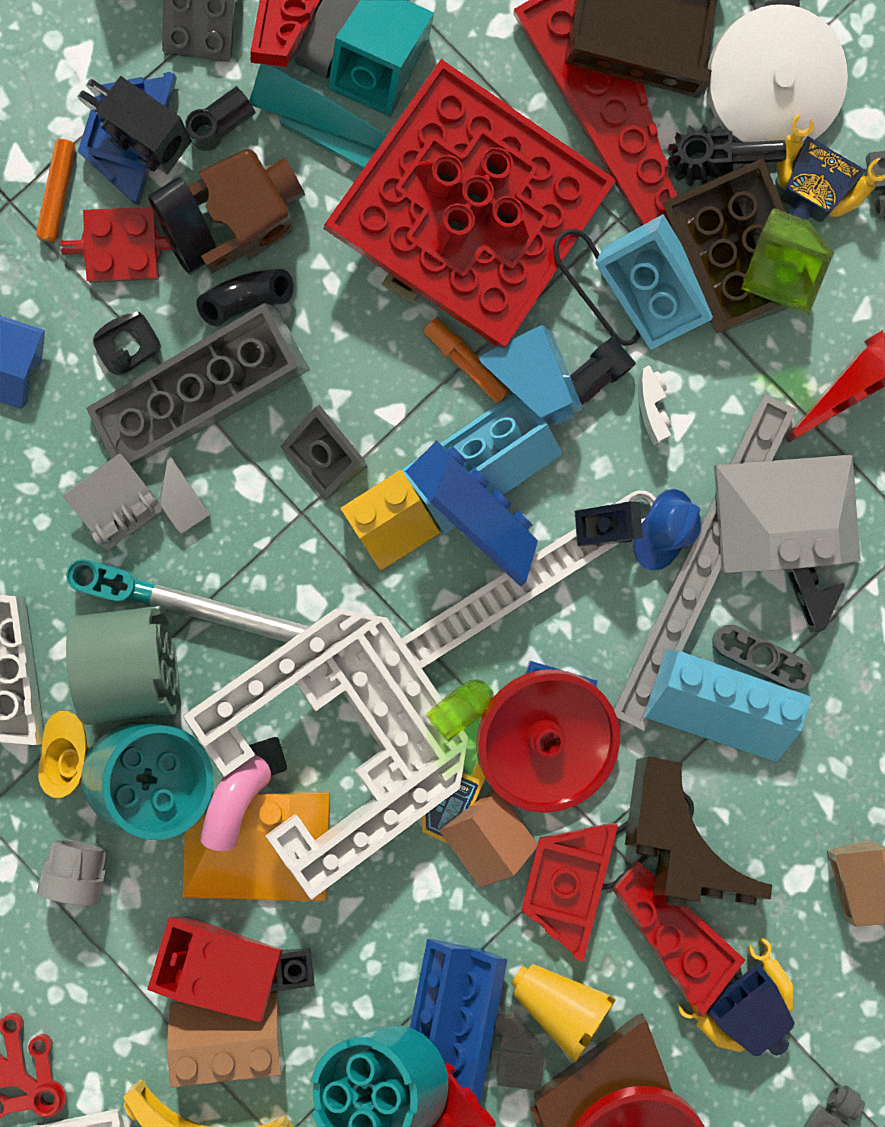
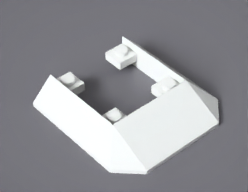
(390, 695)

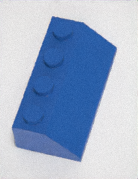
(475, 510)

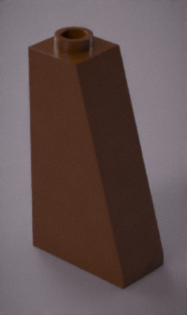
(616, 1063)

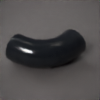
(243, 294)

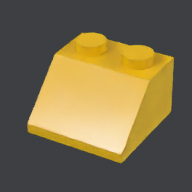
(390, 520)

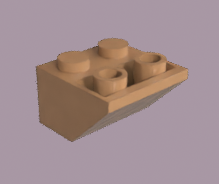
(860, 881)

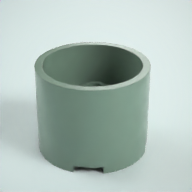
(121, 665)

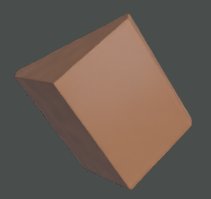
(489, 839)

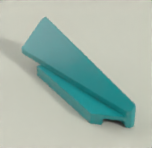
(315, 117)

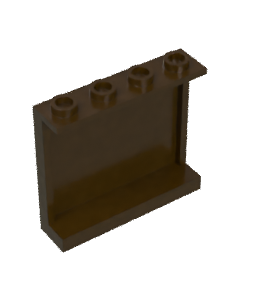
(644, 41)

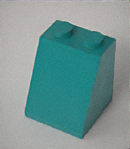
(379, 51)

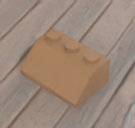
(223, 1047)

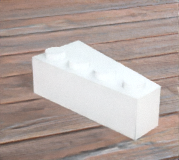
(19, 694)

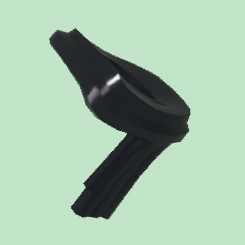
(120, 361)

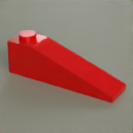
(856, 382)

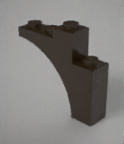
(685, 861)

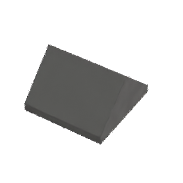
(323, 453)

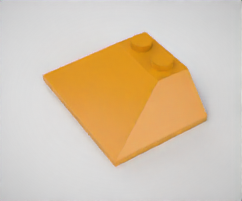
(253, 866)

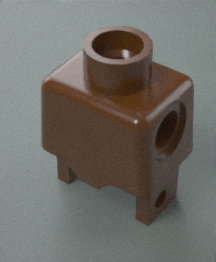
(249, 202)

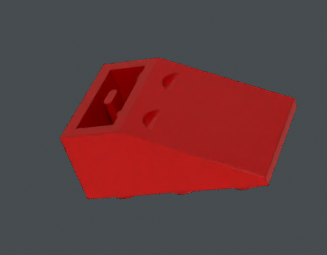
(214, 968)

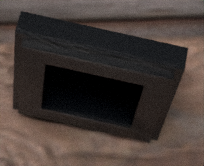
(271, 752)

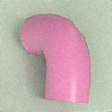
(230, 803)

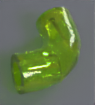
(460, 708)

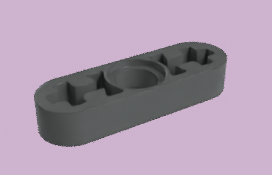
(789, 660)

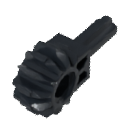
(719, 152)

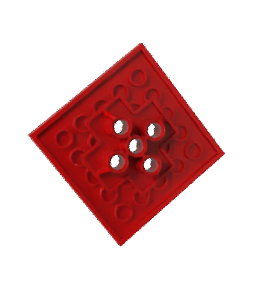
(403, 209)

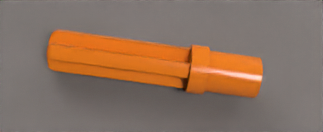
(454, 348)

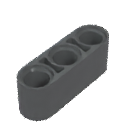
(318, 42)

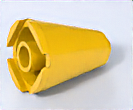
(562, 1007)

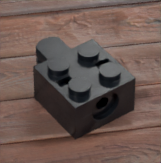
(138, 123)

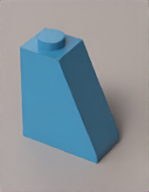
(536, 374)

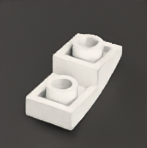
(651, 393)

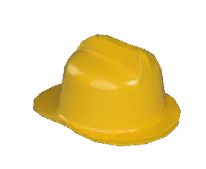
(62, 754)

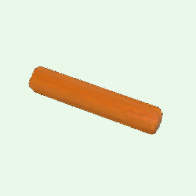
(55, 190)

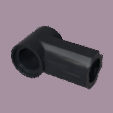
(222, 115)
(605, 365)

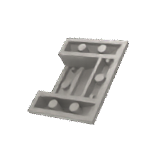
(787, 514)

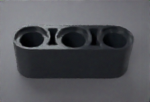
(182, 224)

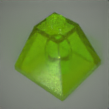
(788, 262)

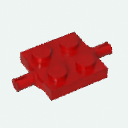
(119, 244)

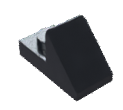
(609, 524)
(814, 604)

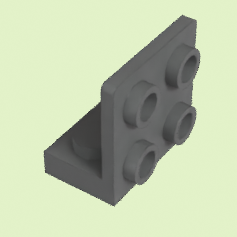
(199, 28)

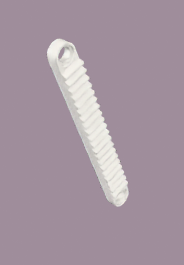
(504, 595)

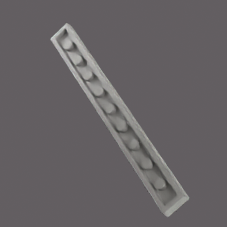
(697, 570)

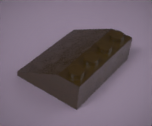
(719, 235)

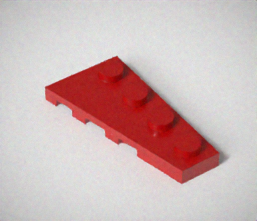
(280, 29)
(681, 940)

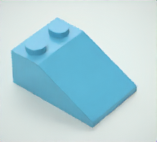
(654, 282)

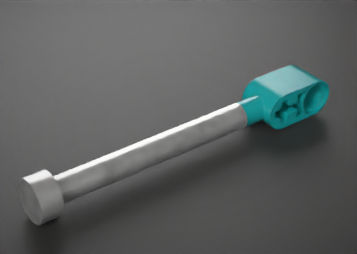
(179, 601)

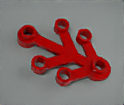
(14, 1074)

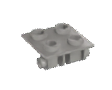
(113, 502)

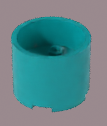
(176, 785)
(392, 1063)

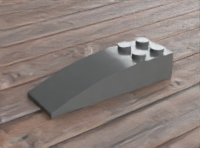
(199, 386)

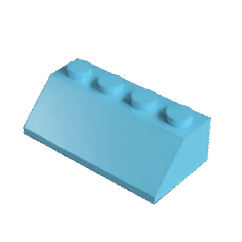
(503, 446)
(726, 705)

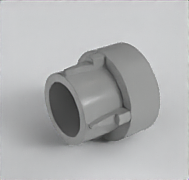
(73, 873)

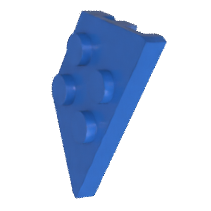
(115, 165)

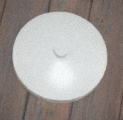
(773, 68)

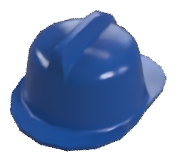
(667, 529)

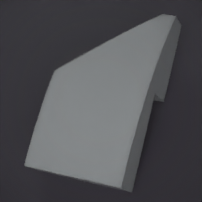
(179, 499)

